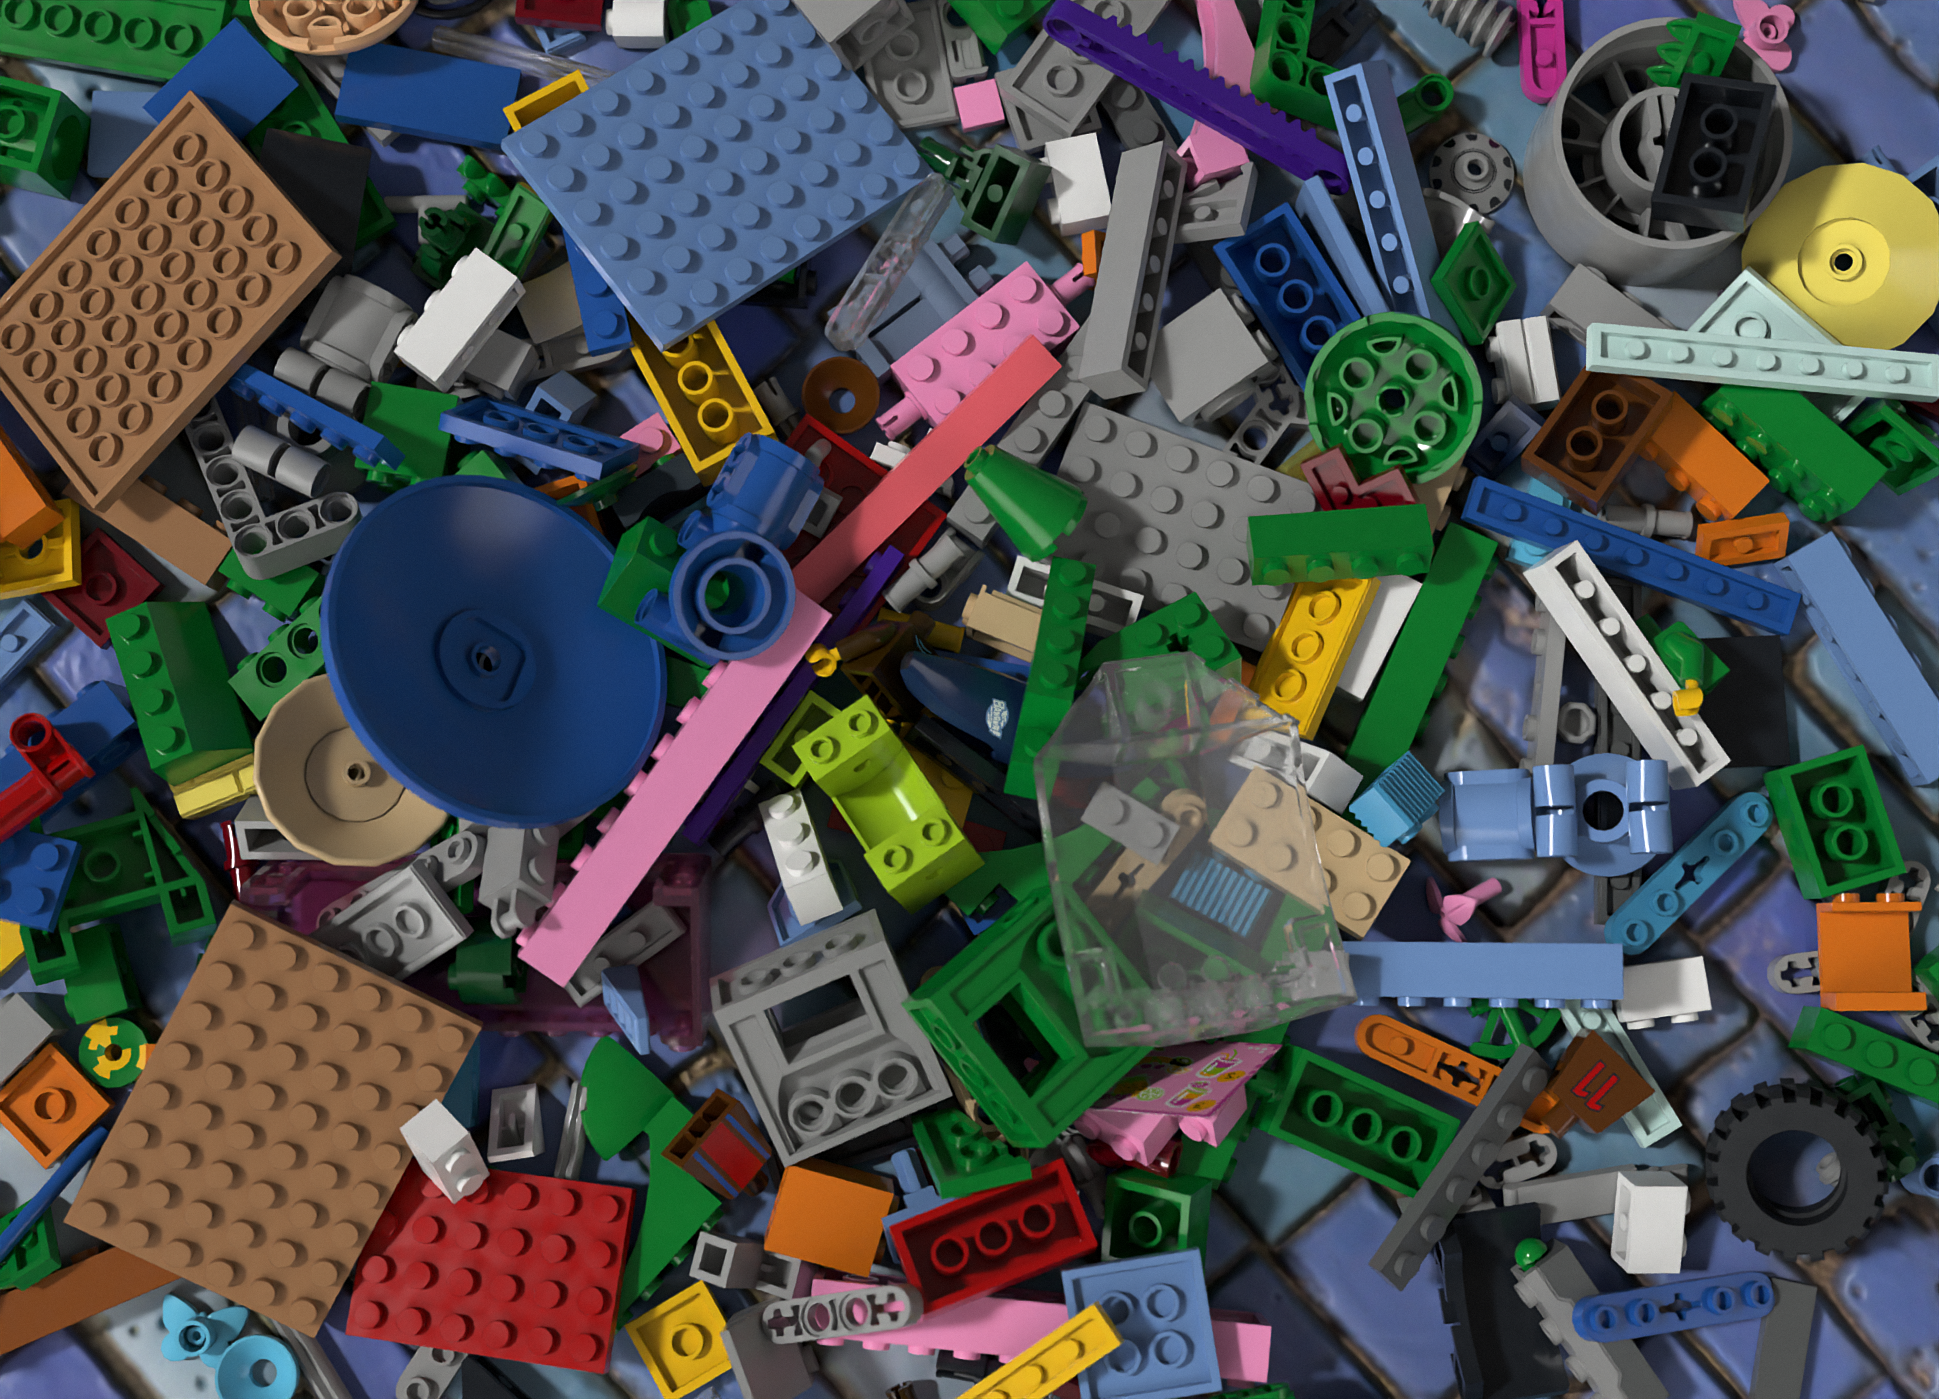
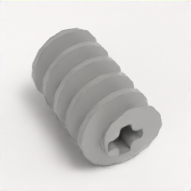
(1476, 18)

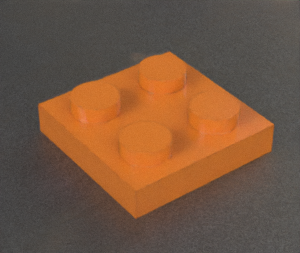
(52, 1105)

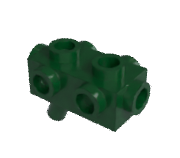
(1894, 1136)

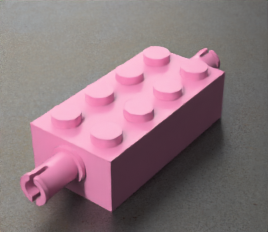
(977, 339)

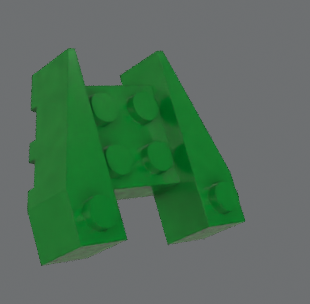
(121, 868)

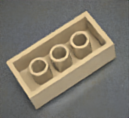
(1355, 870)

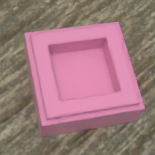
(979, 105)

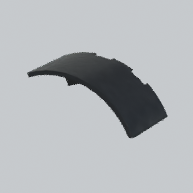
(328, 187)
(1493, 1332)

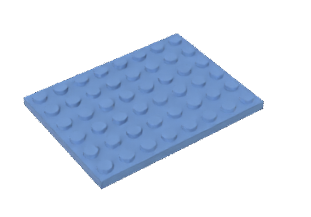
(716, 165)

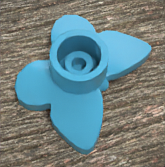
(199, 1333)

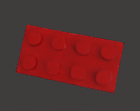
(993, 1239)

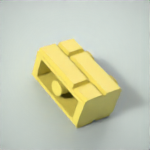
(216, 788)

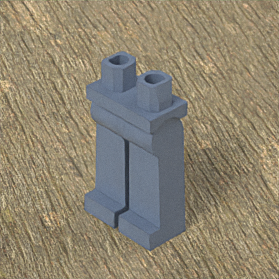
(921, 304)

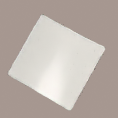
(550, 304)

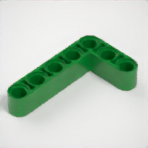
(1280, 65)

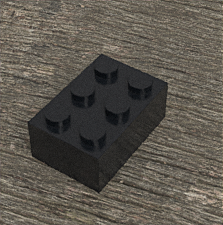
(1714, 152)

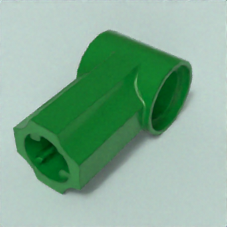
(1415, 111)

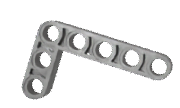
(257, 532)

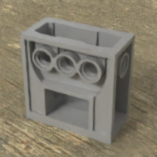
(840, 1067)

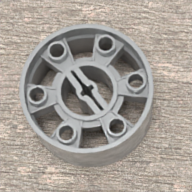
(1574, 215)

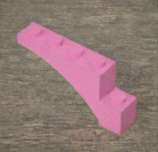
(1229, 55)
(1144, 1135)

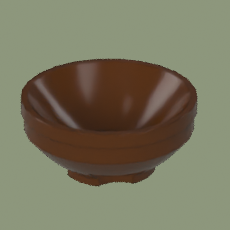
(837, 375)

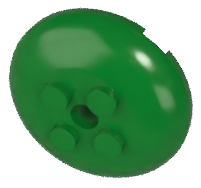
(1395, 353)

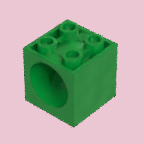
(40, 138)
(411, 424)

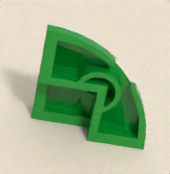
(619, 1097)

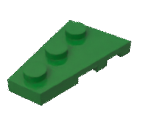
(962, 1157)

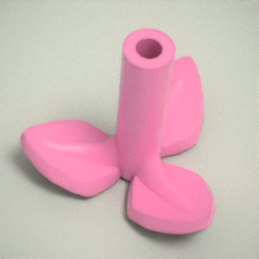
(1458, 908)

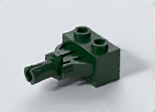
(995, 189)
(449, 239)

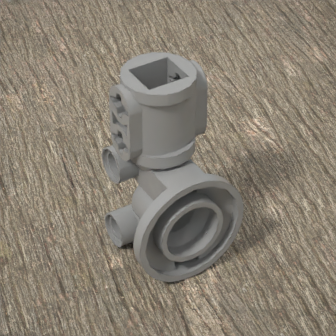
(345, 348)

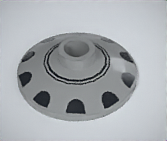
(1481, 192)

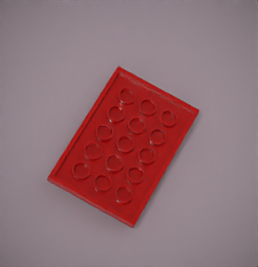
(504, 1273)

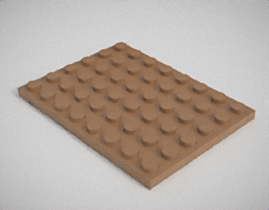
(153, 300)
(272, 1120)

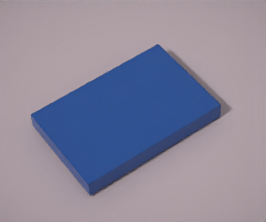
(233, 77)

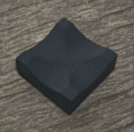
(659, 492)

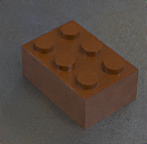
(1596, 435)

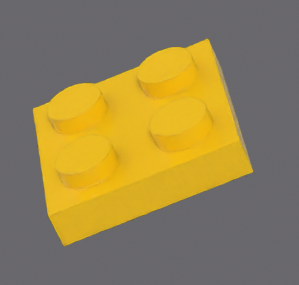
(682, 1340)

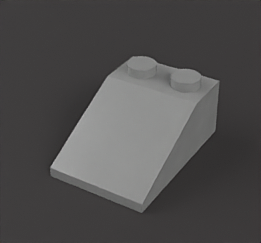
(762, 1366)

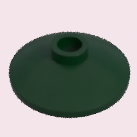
(601, 493)

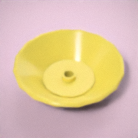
(1875, 220)

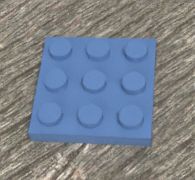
(1164, 1323)

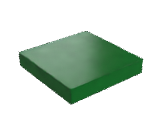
(1473, 283)

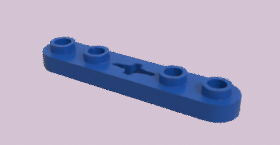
(1637, 1314)

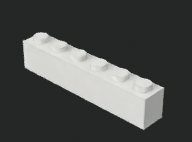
(1624, 664)

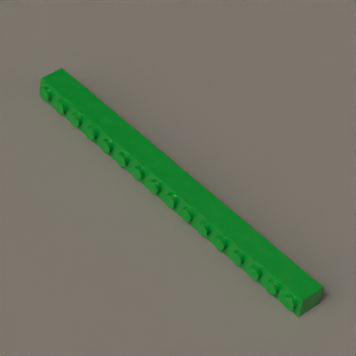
(1382, 736)

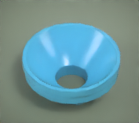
(235, 1369)

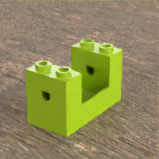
(888, 805)

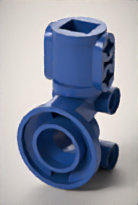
(755, 511)

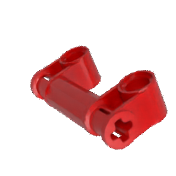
(54, 770)

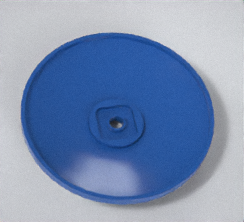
(504, 575)

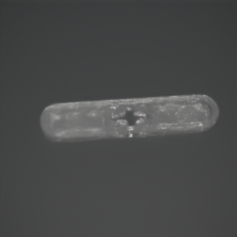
(888, 263)

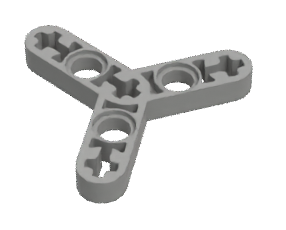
(1269, 421)
(1915, 1030)

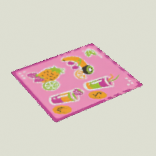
(1186, 1078)

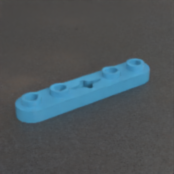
(1659, 902)

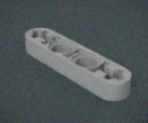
(841, 1313)

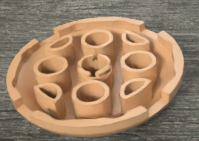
(330, 25)

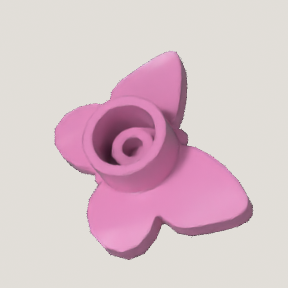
(1766, 30)

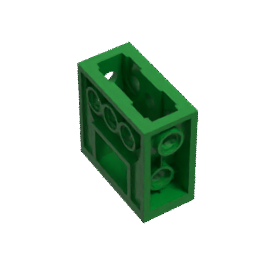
(1026, 970)

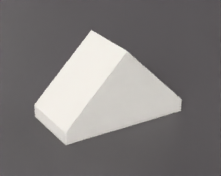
(515, 1124)

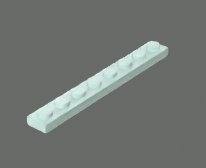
(1762, 362)

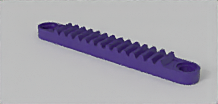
(1197, 94)

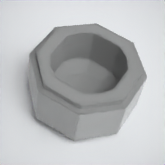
(1575, 723)

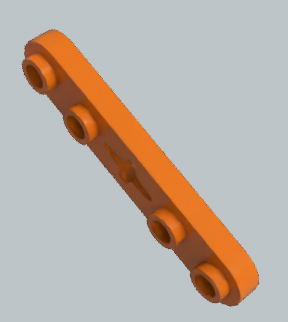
(1419, 1055)

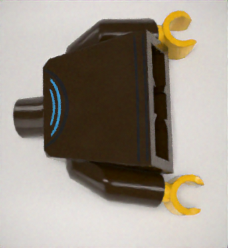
(874, 662)

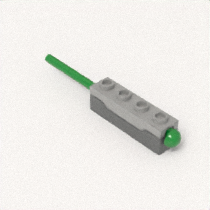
(1554, 1283)

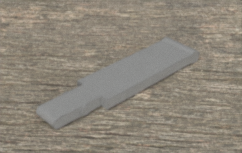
(1578, 1193)

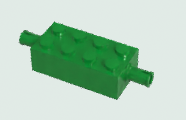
(1351, 1120)

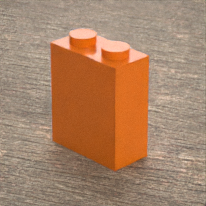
(831, 1215)

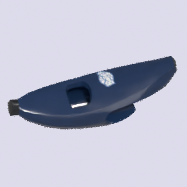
(972, 700)

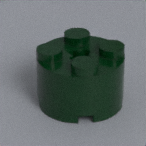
(488, 966)

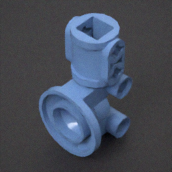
(1514, 814)

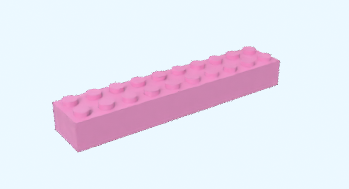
(663, 798)
(1020, 1317)

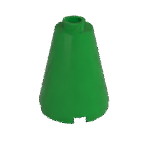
(1024, 499)

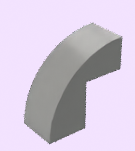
(744, 1263)

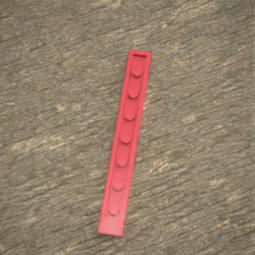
(924, 469)

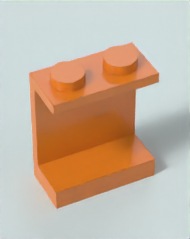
(1866, 954)

